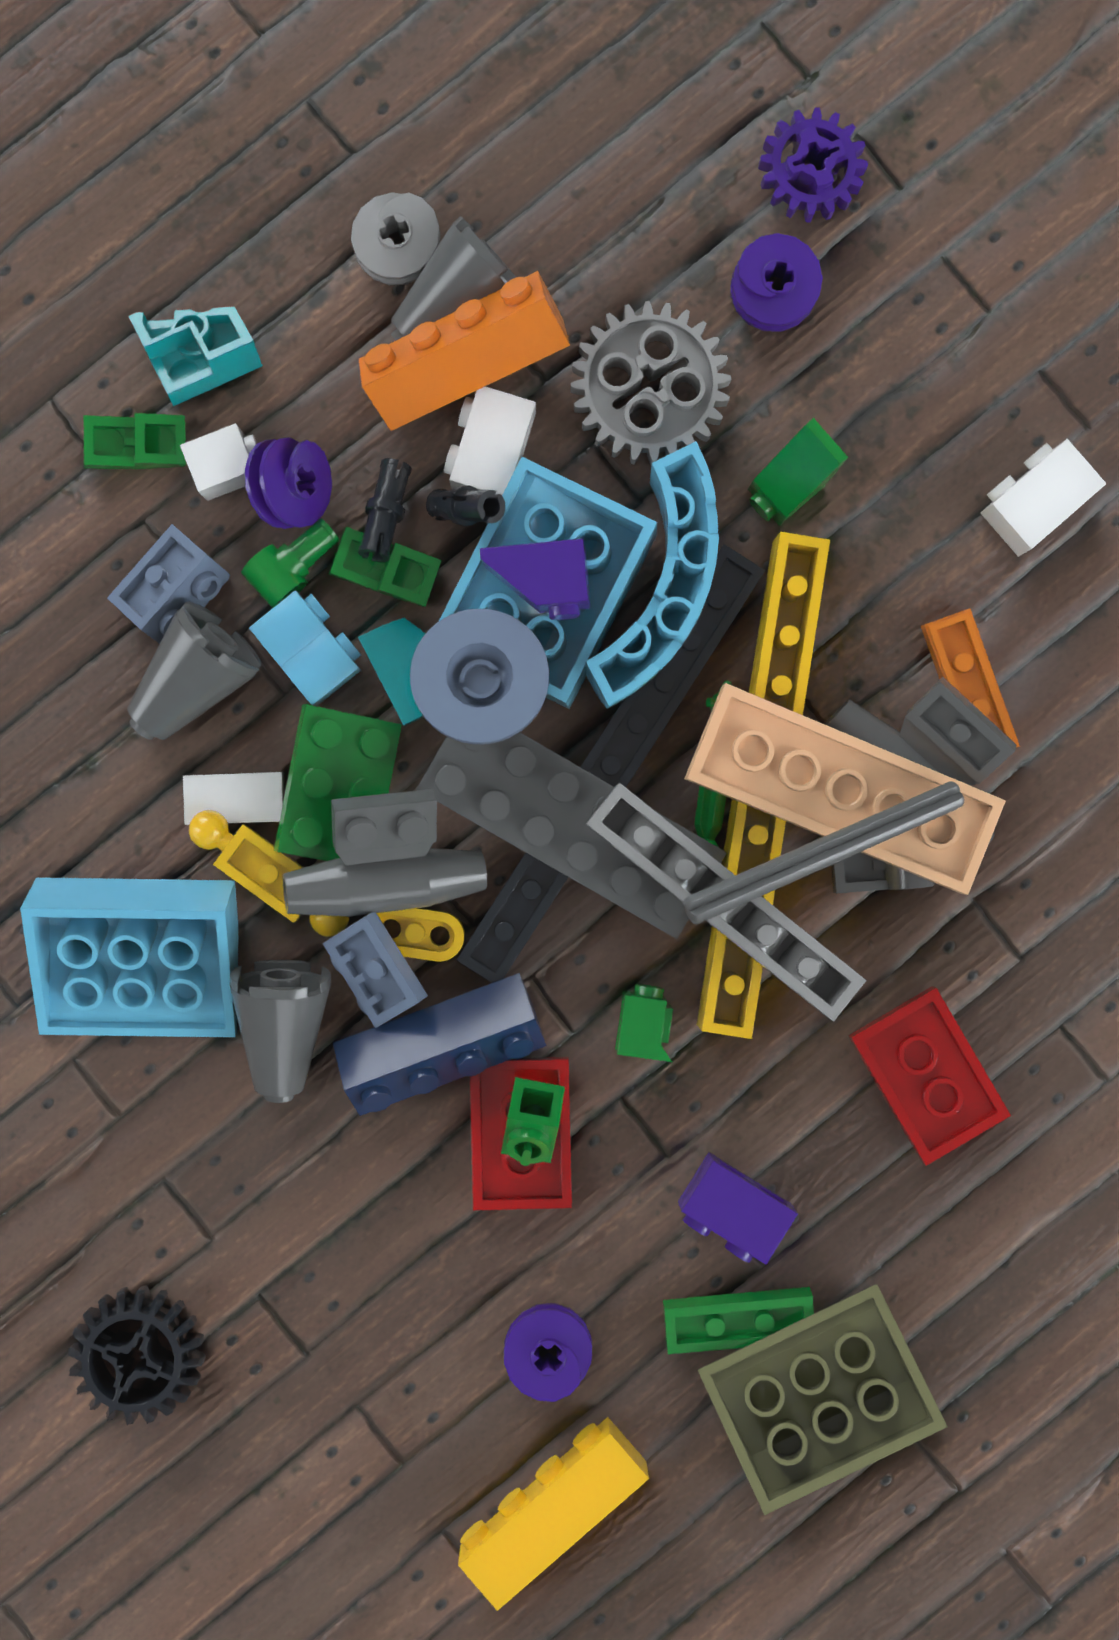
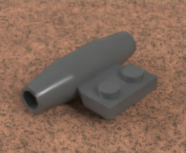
(937, 732)
(384, 860)

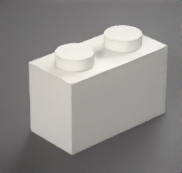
(492, 441)
(1043, 497)

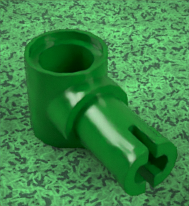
(283, 570)

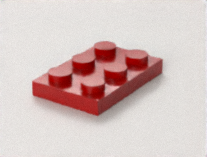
(929, 1075)
(497, 1178)

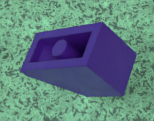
(544, 574)

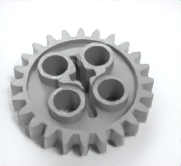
(624, 348)

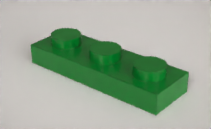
(732, 1319)

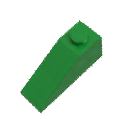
(796, 473)

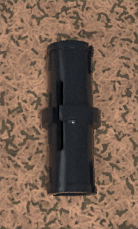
(465, 505)
(384, 510)

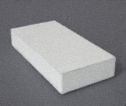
(235, 796)

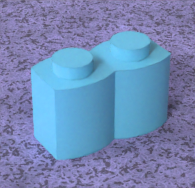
(306, 648)

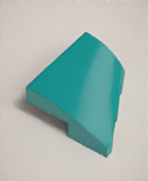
(197, 350)
(391, 655)

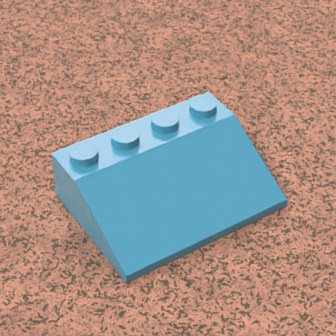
(548, 509)
(132, 956)

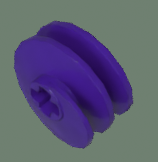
(799, 274)
(288, 482)
(547, 1376)

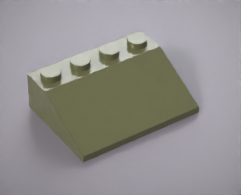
(821, 1399)

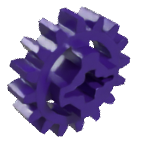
(823, 146)

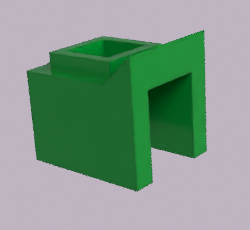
(644, 1023)

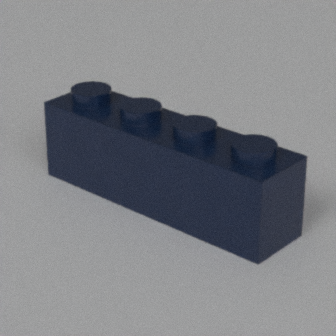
(438, 1045)

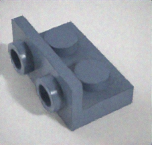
(166, 579)
(374, 969)

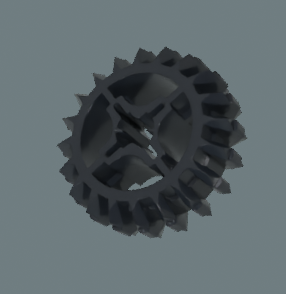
(117, 1348)

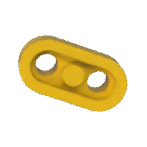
(416, 931)

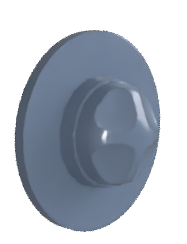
(479, 676)

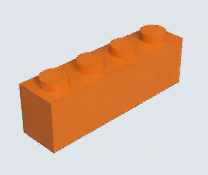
(463, 351)

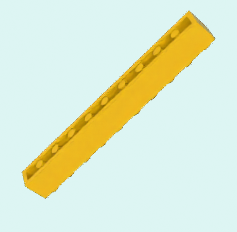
(754, 836)

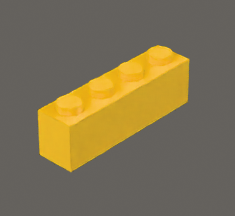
(551, 1512)

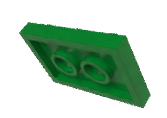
(332, 759)

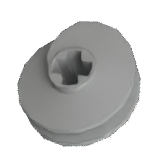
(392, 214)

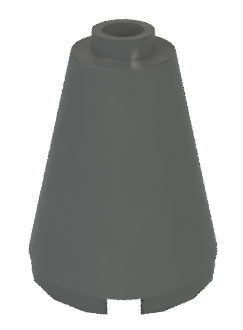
(456, 272)
(190, 673)
(279, 1022)

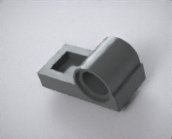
(869, 874)

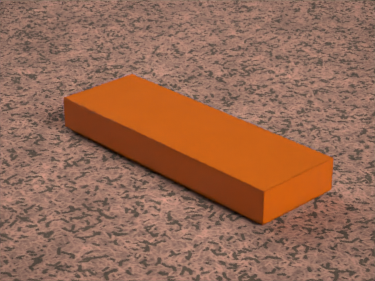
(965, 665)

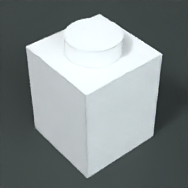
(219, 460)

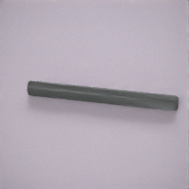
(822, 852)

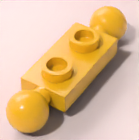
(254, 865)

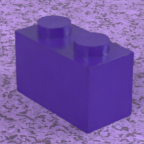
(736, 1209)

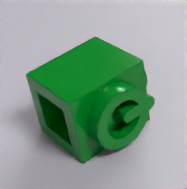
(532, 1121)

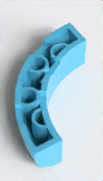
(691, 542)

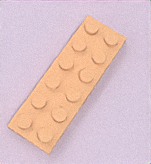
(834, 780)

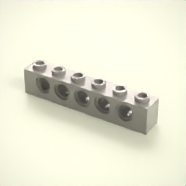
(752, 926)

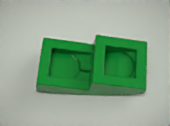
(134, 442)
(405, 576)

